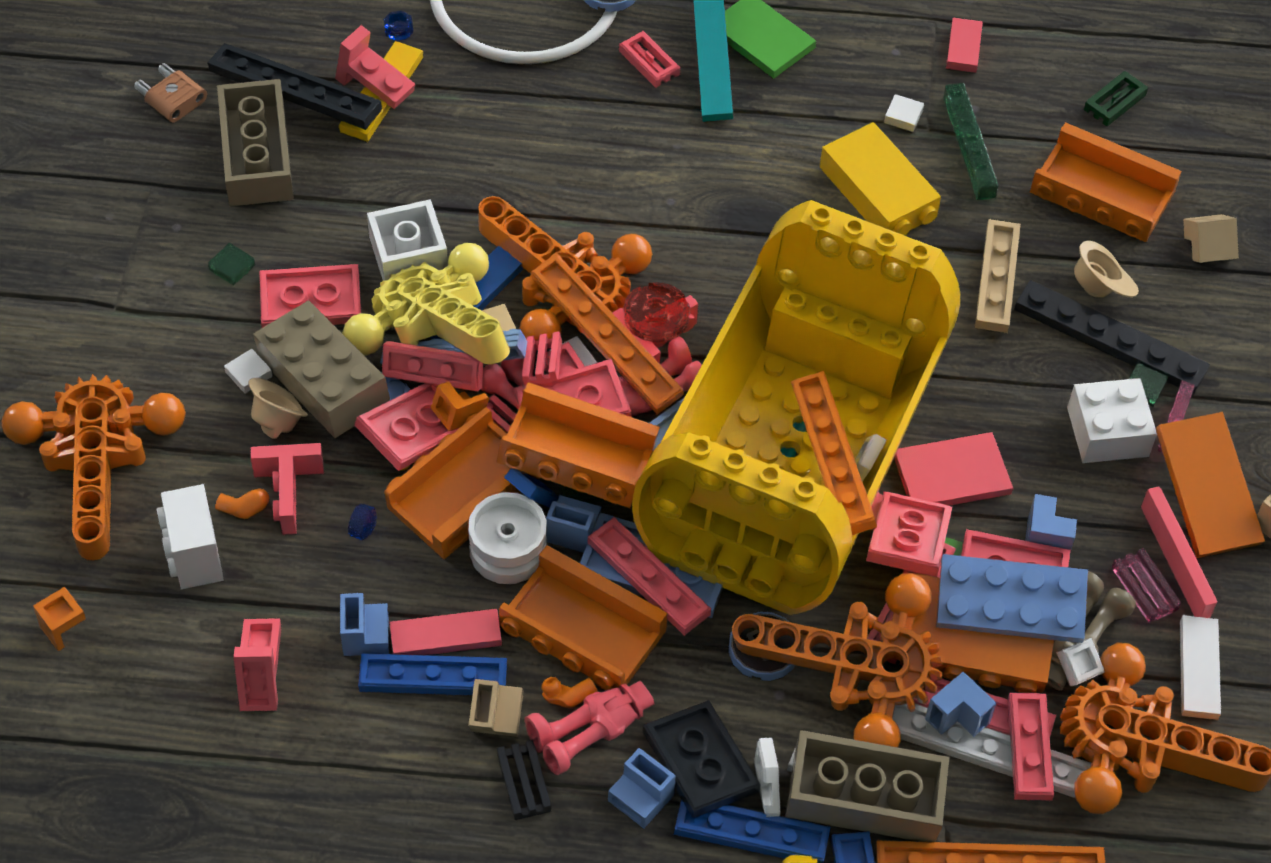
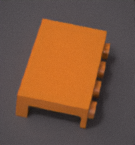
(1106, 182)
(578, 444)
(450, 482)
(584, 620)
(986, 656)

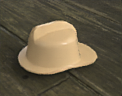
(1101, 273)
(274, 407)

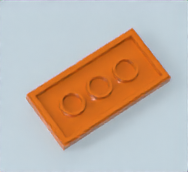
(1209, 485)

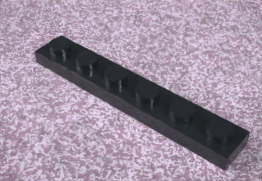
(297, 86)
(1109, 335)

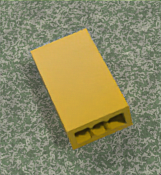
(879, 180)

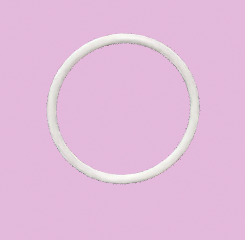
(520, 57)

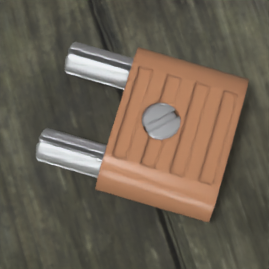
(173, 95)

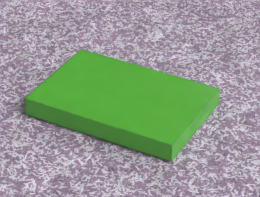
(765, 36)

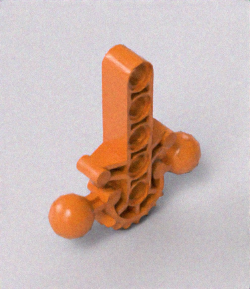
(533, 246)
(77, 433)
(907, 599)
(1095, 705)

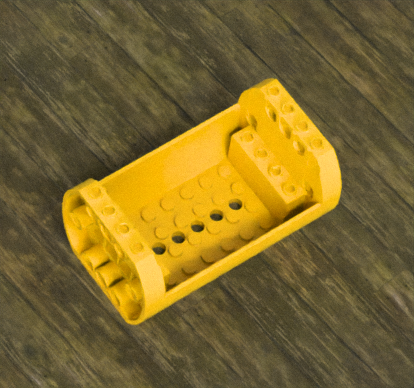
(819, 299)

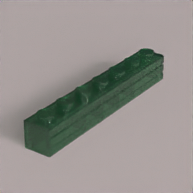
(970, 141)

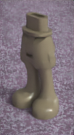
(1115, 606)

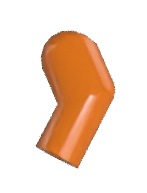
(244, 506)
(566, 696)

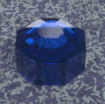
(398, 25)
(362, 521)

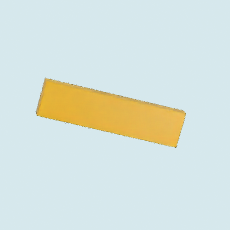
(404, 59)

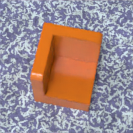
(455, 408)
(58, 614)

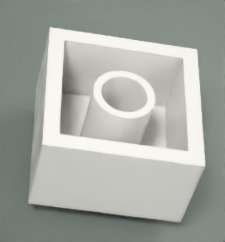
(406, 237)
(1111, 420)
(189, 537)

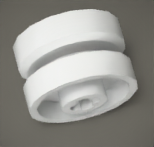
(507, 537)

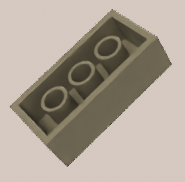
(254, 142)
(321, 368)
(867, 787)

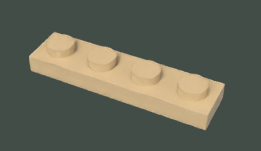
(997, 276)

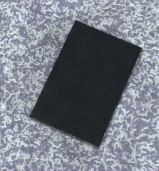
(702, 757)

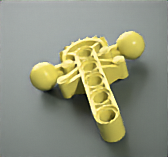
(433, 303)

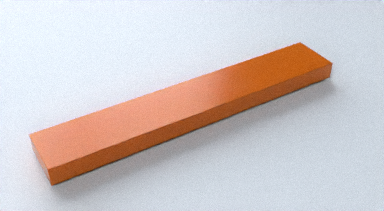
(607, 333)
(833, 449)
(983, 853)

